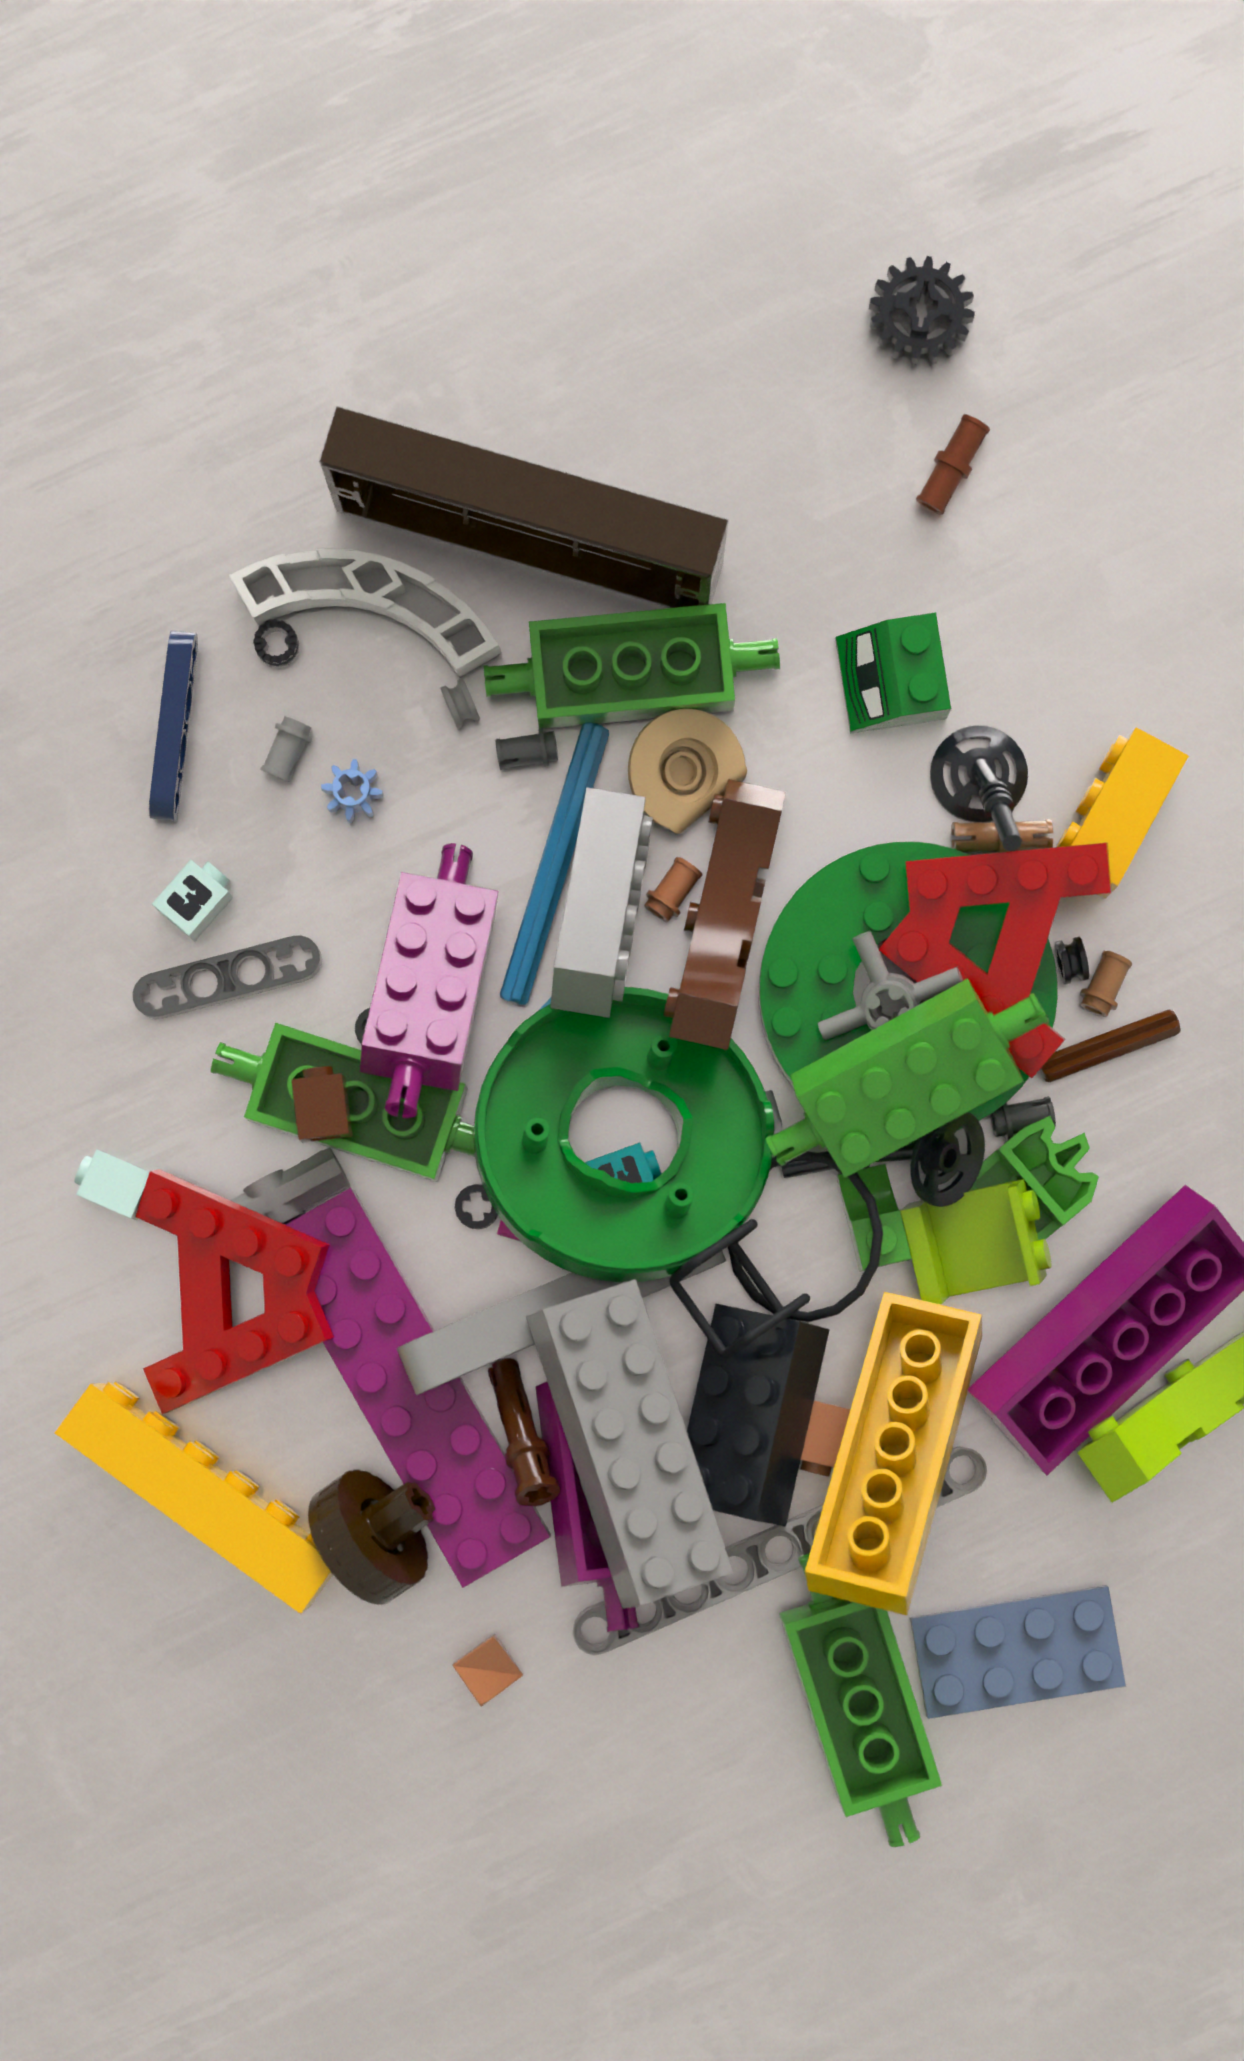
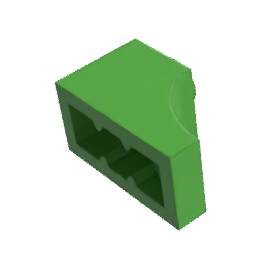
(894, 1240)

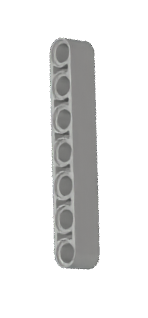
(502, 1329)

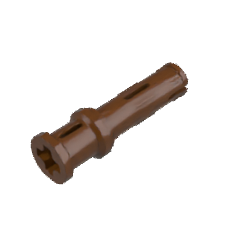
(526, 1451)

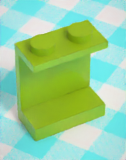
(976, 1242)

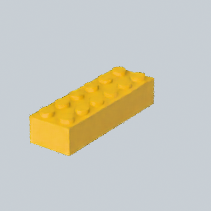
(894, 1453)
(196, 1492)

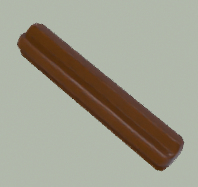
(1111, 1045)

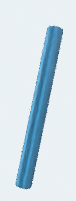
(553, 865)

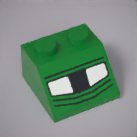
(893, 673)

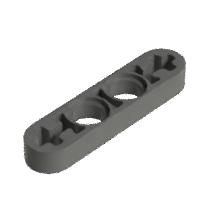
(226, 971)

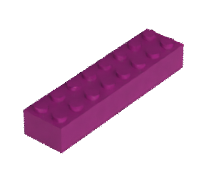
(428, 1436)

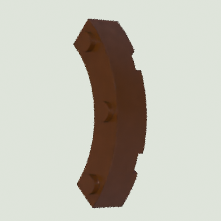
(726, 915)

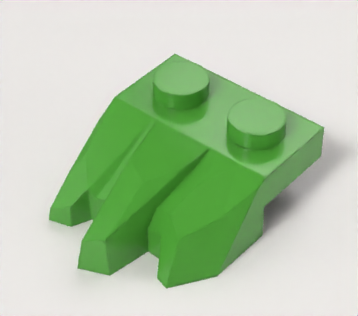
(1046, 1170)

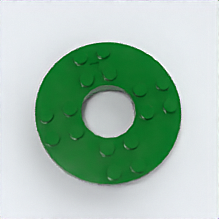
(813, 957)
(583, 1214)

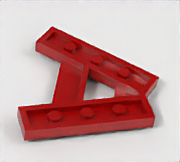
(1033, 886)
(209, 1235)

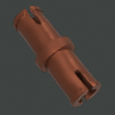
(953, 464)

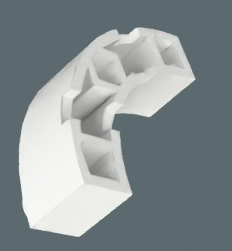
(367, 583)

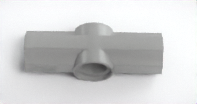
(289, 1192)

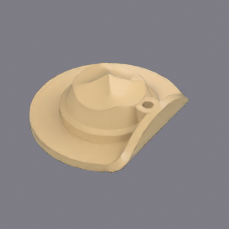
(682, 765)

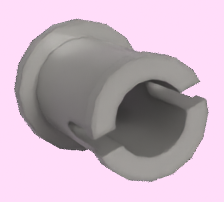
(286, 748)

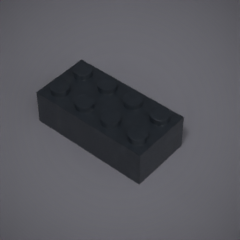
(755, 1413)

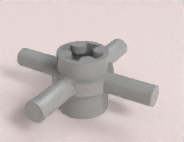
(881, 981)

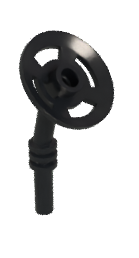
(996, 794)
(934, 1155)

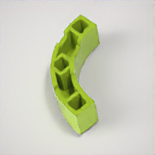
(1151, 1434)

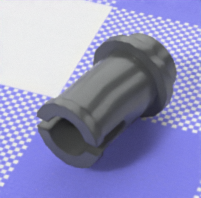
(527, 749)
(1014, 1117)

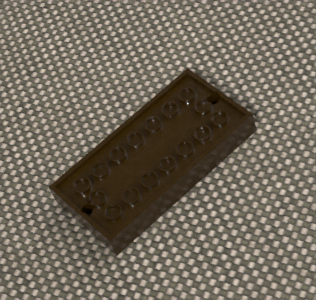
(522, 512)

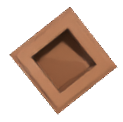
(487, 1670)

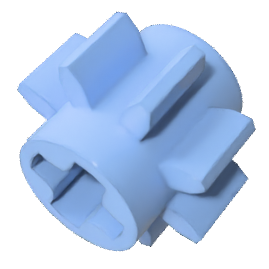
(355, 778)

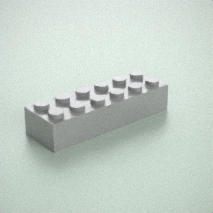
(629, 1444)

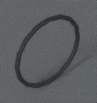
(869, 1271)

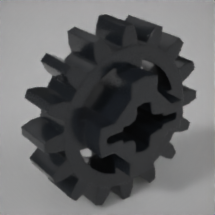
(940, 310)

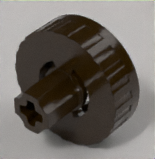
(371, 1534)

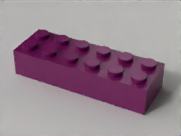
(1114, 1330)

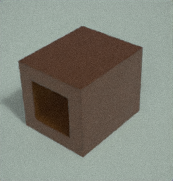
(321, 1105)

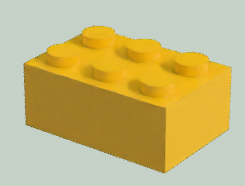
(1127, 800)

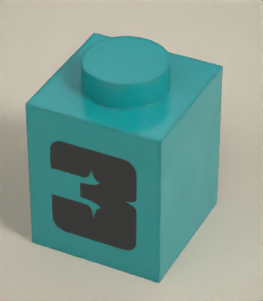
(629, 1164)

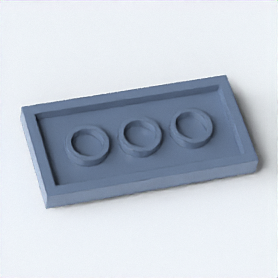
(1017, 1651)

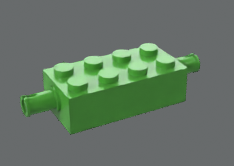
(631, 665)
(906, 1078)
(407, 1144)
(862, 1708)

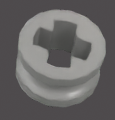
(460, 703)

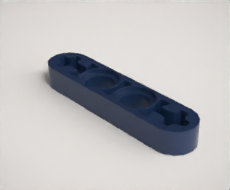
(173, 725)

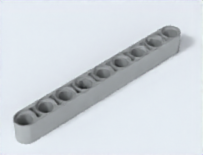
(759, 1567)

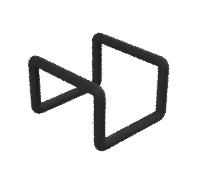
(780, 1312)

